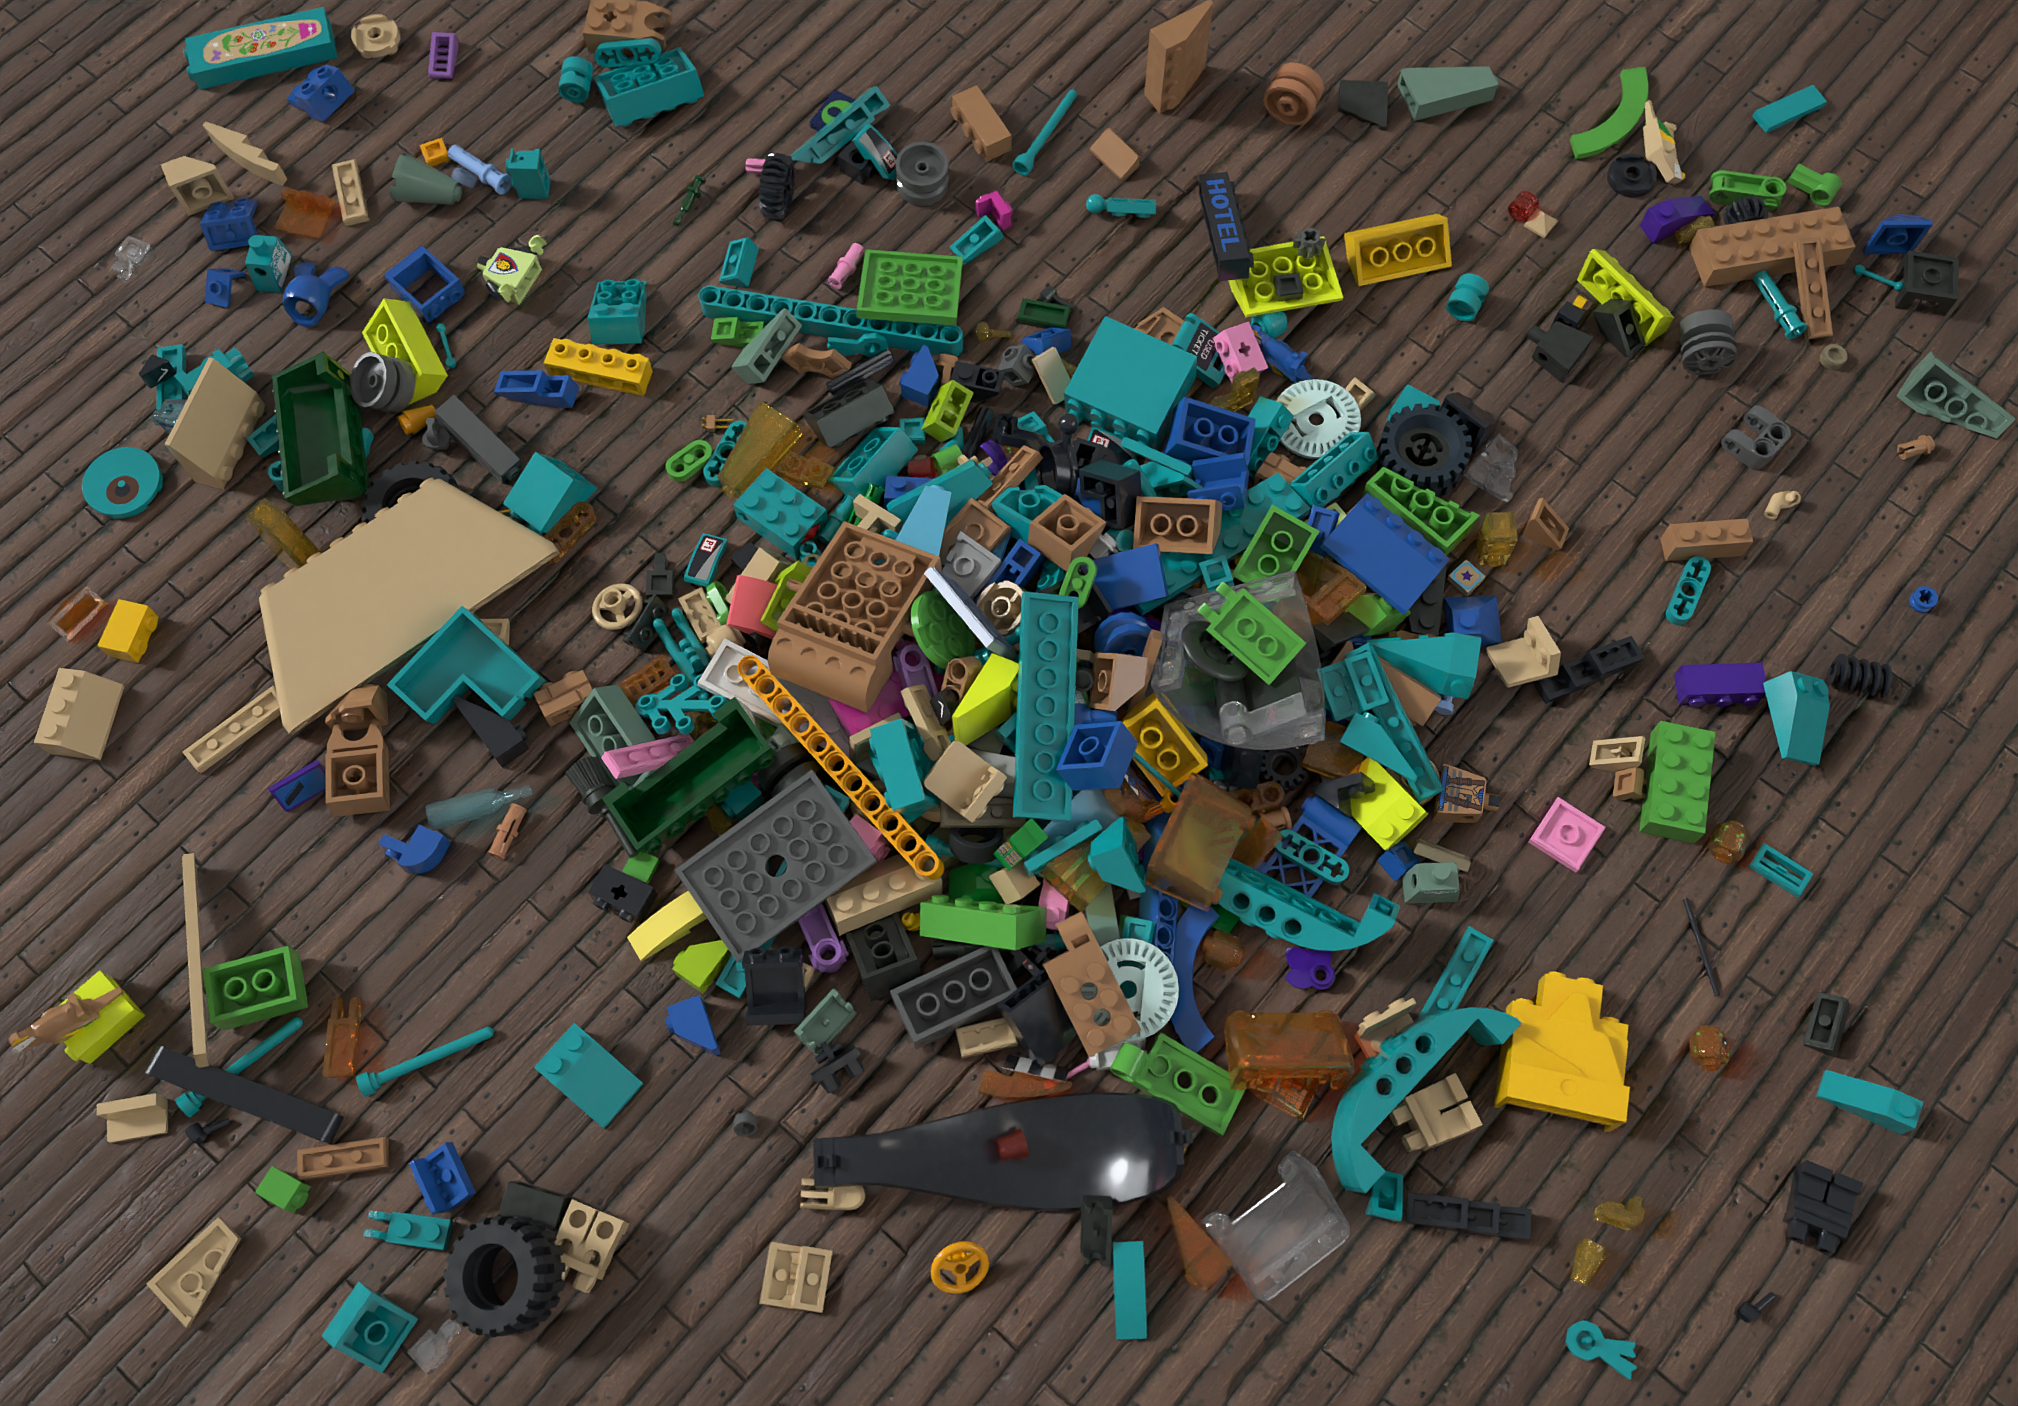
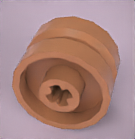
(1293, 93)

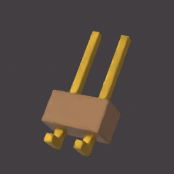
(711, 423)

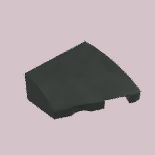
(1364, 100)

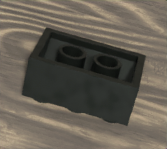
(849, 413)

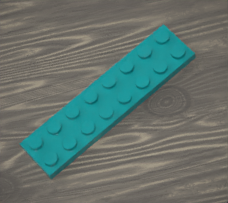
(1235, 535)
(1045, 705)

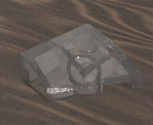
(1494, 468)

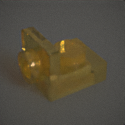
(1614, 1213)

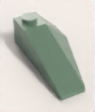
(1945, 394)

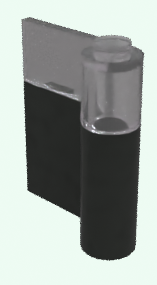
(1255, 709)

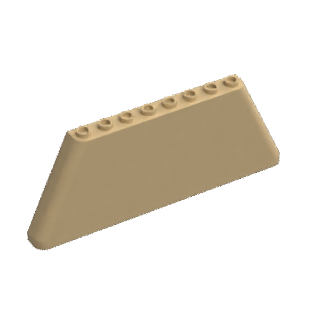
(387, 593)

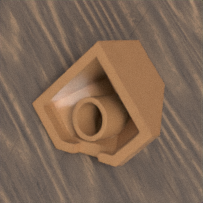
(360, 708)

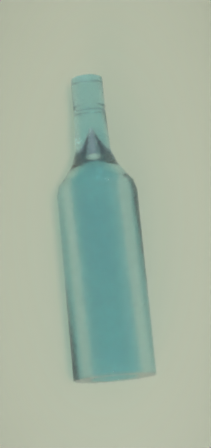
(472, 806)

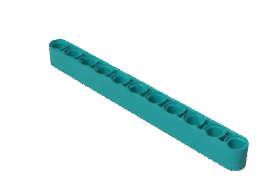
(819, 316)

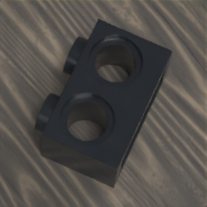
(854, 165)

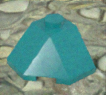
(1022, 507)
(1116, 857)

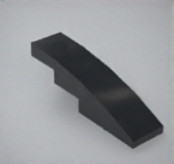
(1590, 669)
(1469, 1216)

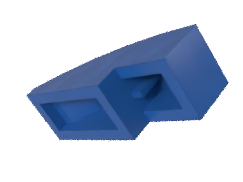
(537, 388)

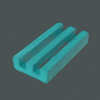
(1772, 875)

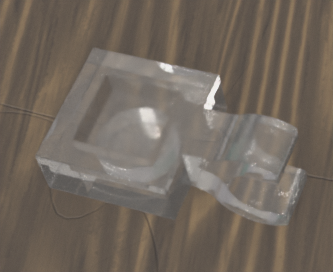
(130, 253)
(433, 1347)

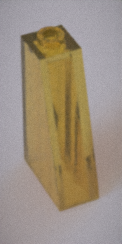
(761, 445)
(281, 534)
(1073, 875)

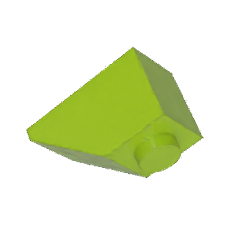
(701, 964)

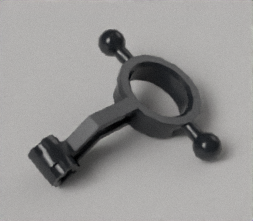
(1054, 454)

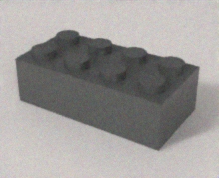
(953, 995)

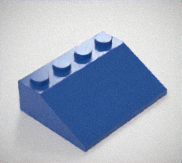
(1385, 553)

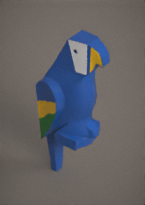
(1281, 357)

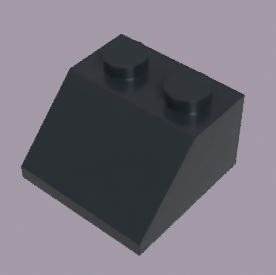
(1480, 424)

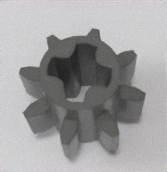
(1308, 243)

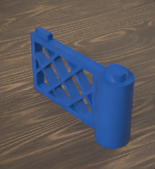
(1328, 824)

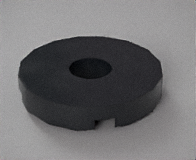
(1628, 186)

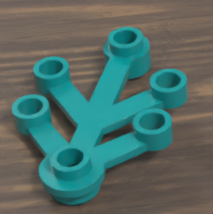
(651, 705)

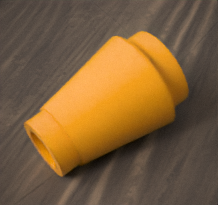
(415, 419)

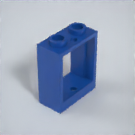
(420, 262)

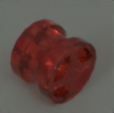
(1523, 206)

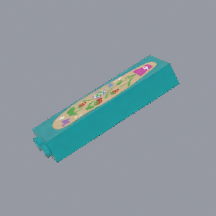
(260, 48)

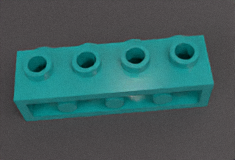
(1336, 469)

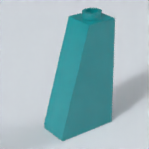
(963, 482)

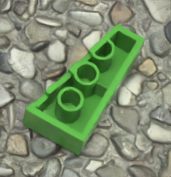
(983, 922)

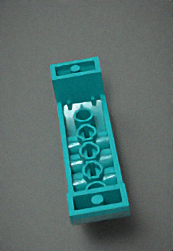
(1316, 924)
(1394, 1074)

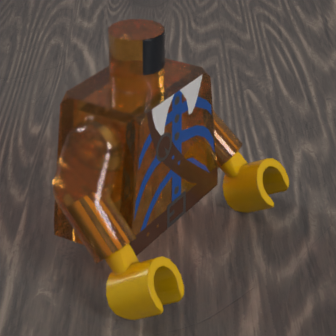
(1136, 800)

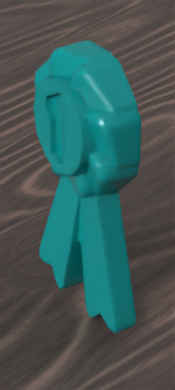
(867, 345)
(1588, 1342)

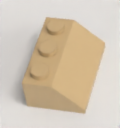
(78, 714)

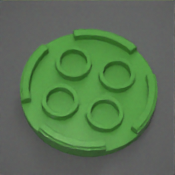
(940, 629)

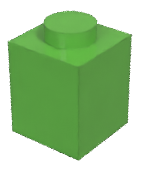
(283, 1190)

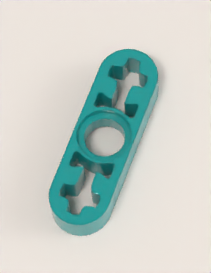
(620, 59)
(727, 442)
(1696, 583)
(1312, 868)

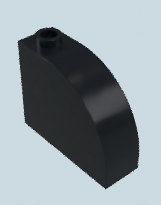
(1038, 1018)

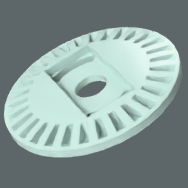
(1310, 398)
(1155, 984)

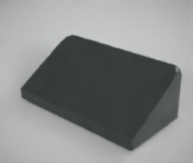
(1338, 631)
(1827, 1023)

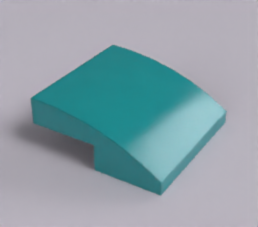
(1353, 686)

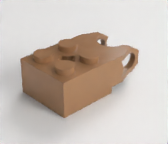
(623, 21)
(357, 772)

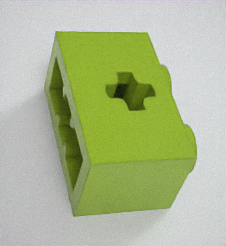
(947, 411)

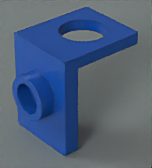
(219, 285)

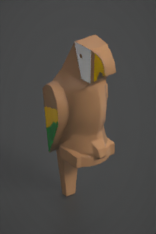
(62, 1021)

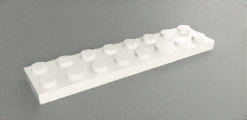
(723, 679)

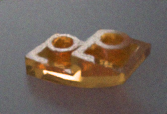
(1257, 843)

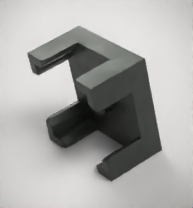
(1928, 279)

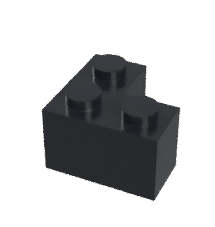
(1115, 488)

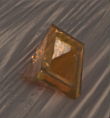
(76, 612)

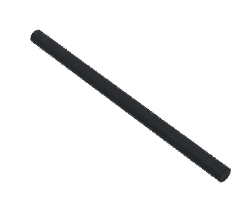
(1701, 947)

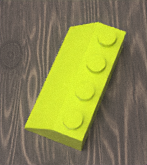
(1608, 281)
(399, 334)

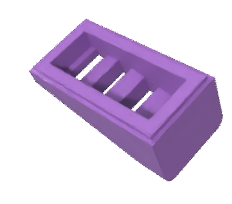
(443, 39)

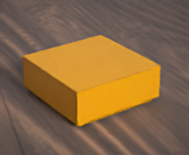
(435, 152)

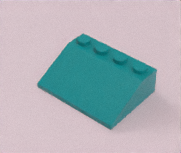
(649, 88)

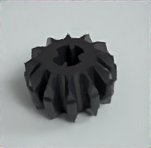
(1746, 210)

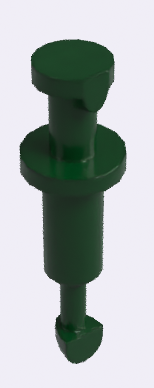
(692, 194)

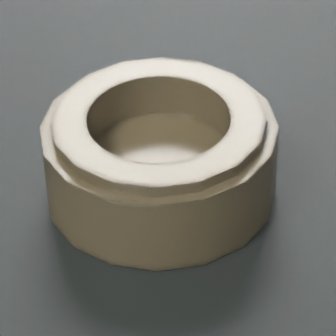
(1833, 357)

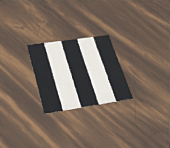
(1029, 1066)

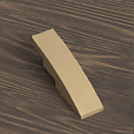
(240, 149)

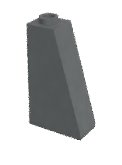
(477, 439)

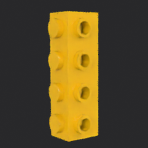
(599, 366)

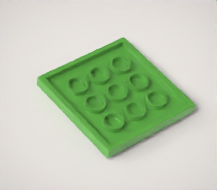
(910, 287)

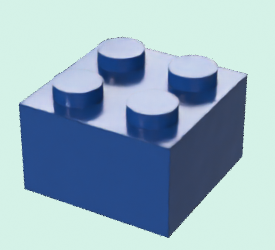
(1097, 756)

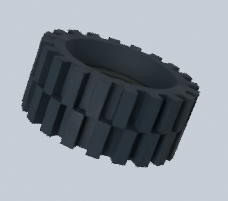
(1446, 452)

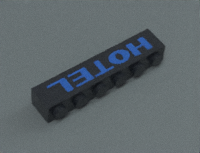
(1225, 226)

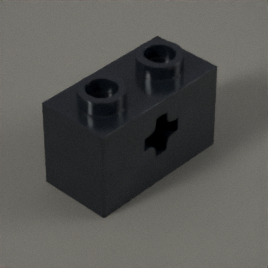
(612, 883)

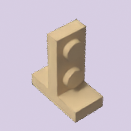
(875, 517)

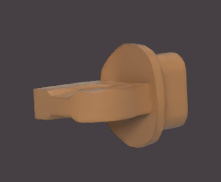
(945, 366)

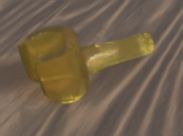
(984, 333)

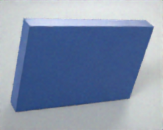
(1131, 577)

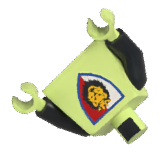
(512, 270)

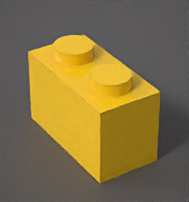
(128, 631)

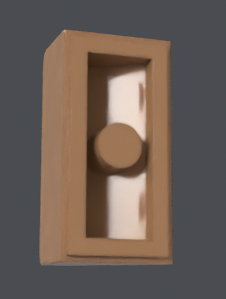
(1115, 154)

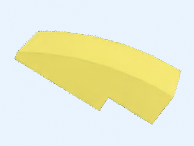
(666, 926)

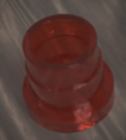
(922, 468)
(1012, 1146)

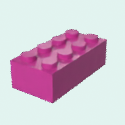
(887, 703)

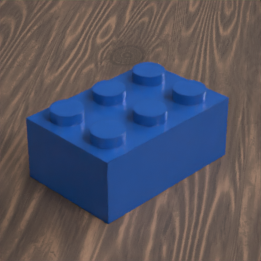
(1208, 432)

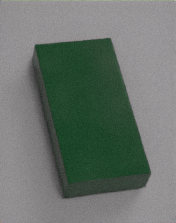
(1043, 314)

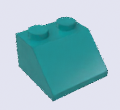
(369, 1327)

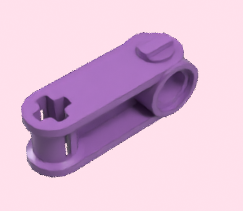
(914, 675)
(821, 939)

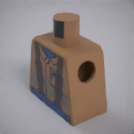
(1462, 797)

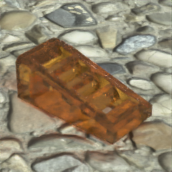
(642, 674)

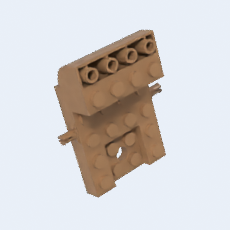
(850, 616)

